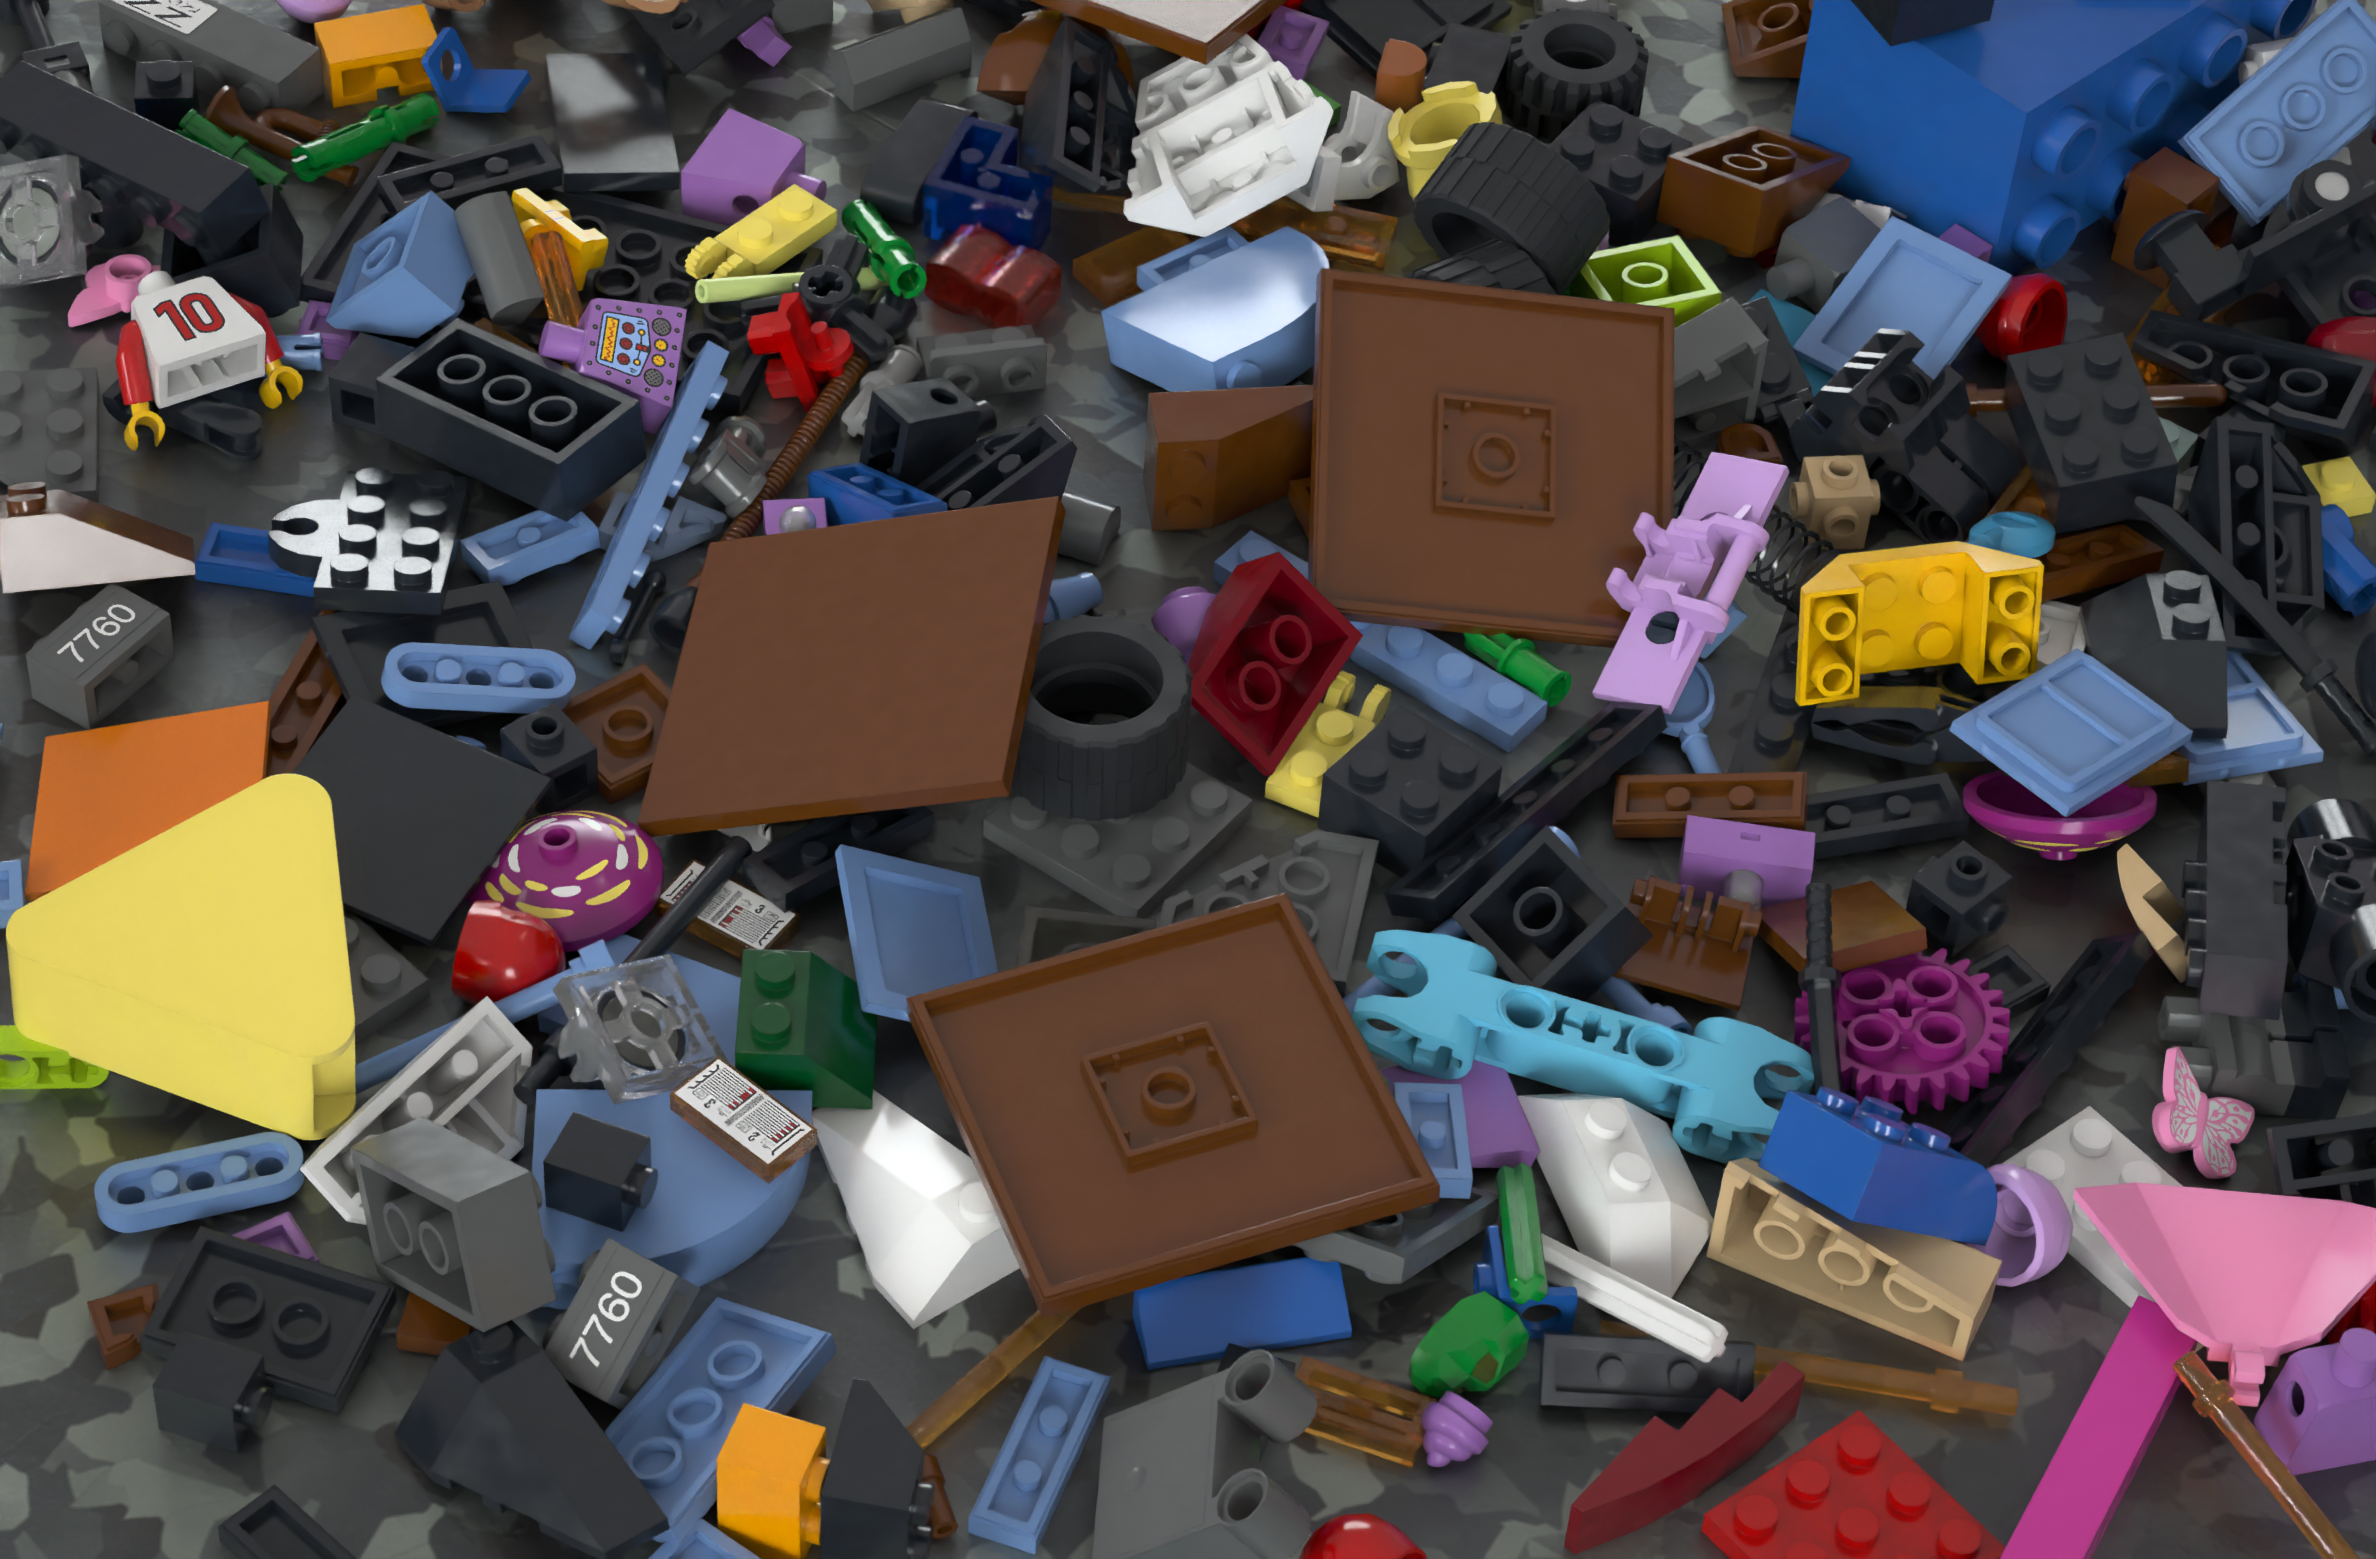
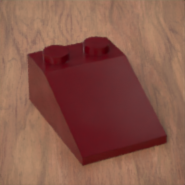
(1267, 657)

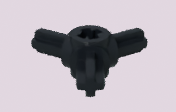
(833, 297)

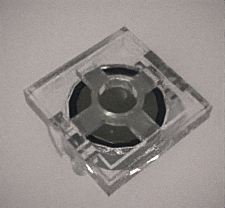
(46, 222)
(635, 1032)

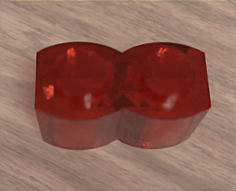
(991, 279)

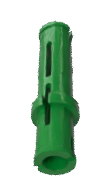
(364, 137)
(888, 254)

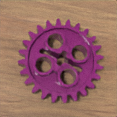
(1915, 1029)

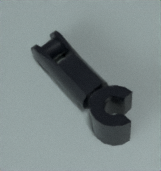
(206, 418)

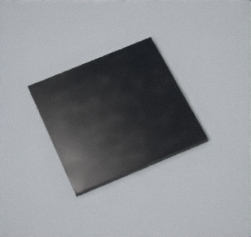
(415, 815)

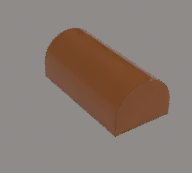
(1400, 76)

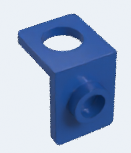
(469, 87)
(1491, 1277)

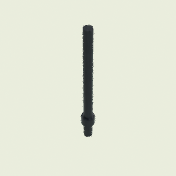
(654, 944)

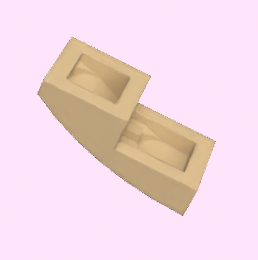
(2152, 909)

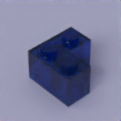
(982, 187)

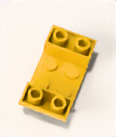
(1917, 612)

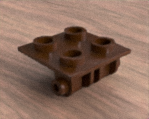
(1692, 948)

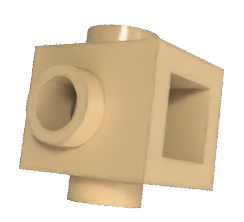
(1835, 499)

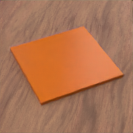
(134, 781)

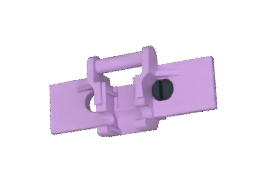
(1666, 597)

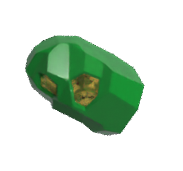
(1469, 1348)

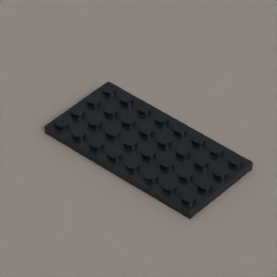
(640, 266)

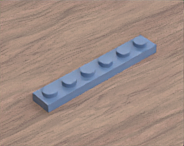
(644, 514)
(1424, 666)

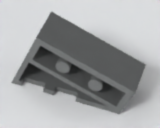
(1716, 372)

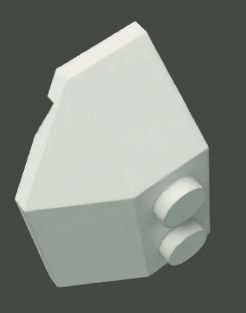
(455, 1082)
(1620, 1185)

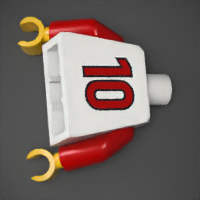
(192, 343)

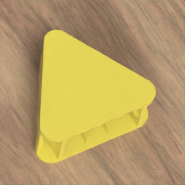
(206, 962)

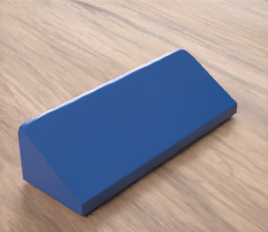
(864, 494)
(1246, 1306)

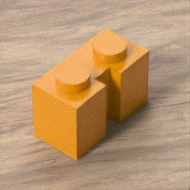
(375, 54)
(772, 1483)

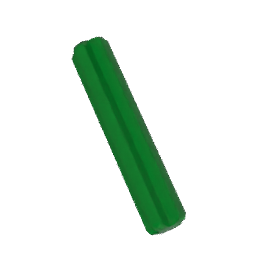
(1521, 1234)

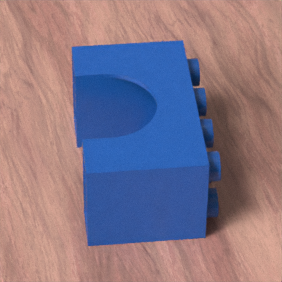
(2026, 115)

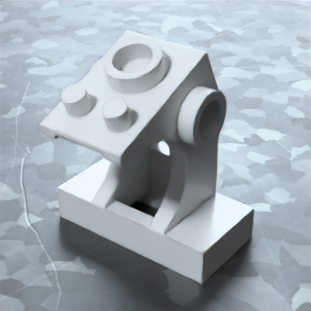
(1364, 166)

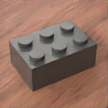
(454, 1223)

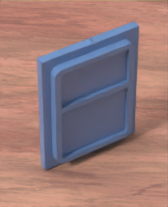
(1908, 285)
(2071, 731)
(2259, 732)
(911, 928)

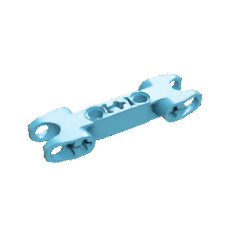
(1466, 1014)

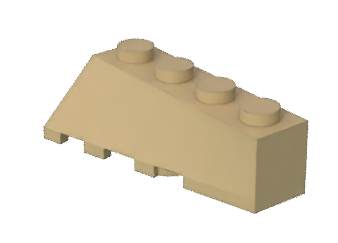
(1878, 1274)

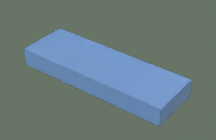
(1039, 1455)

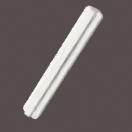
(1634, 1302)

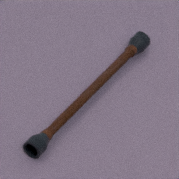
(894, 316)

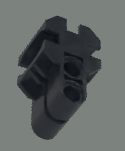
(1915, 436)

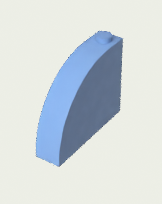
(1225, 322)
(705, 1205)

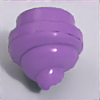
(1453, 1430)

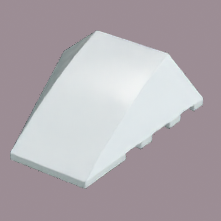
(1221, 139)

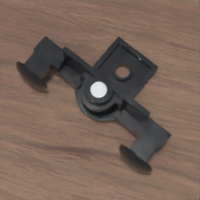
(2313, 246)

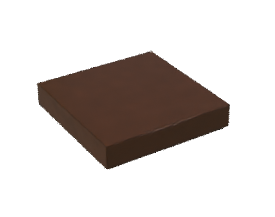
(625, 726)
(1865, 928)

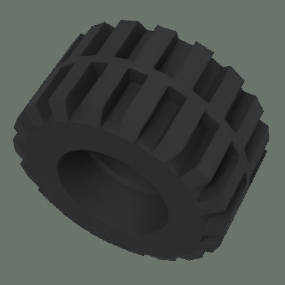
(1567, 63)

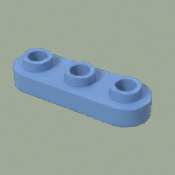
(477, 678)
(226, 1172)

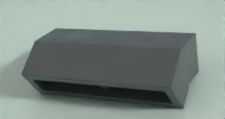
(902, 58)

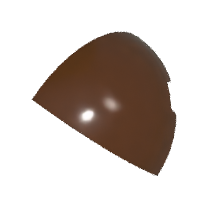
(1019, 53)

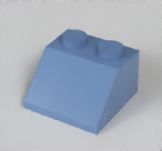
(405, 274)

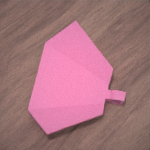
(2240, 1266)

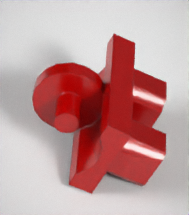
(807, 350)

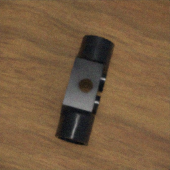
(2334, 900)

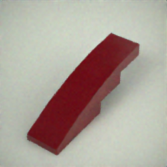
(1673, 1467)

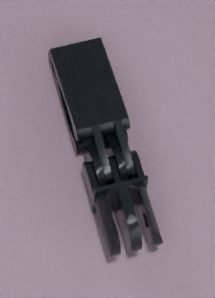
(1861, 724)

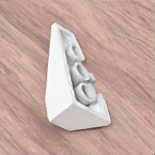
(914, 1208)

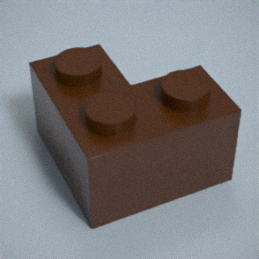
(2163, 187)

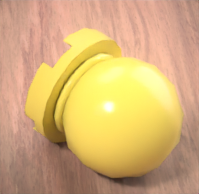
(1434, 126)

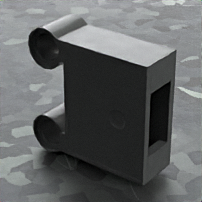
(1187, 1474)

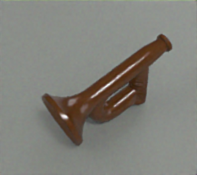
(262, 130)

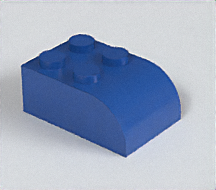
(1879, 1167)

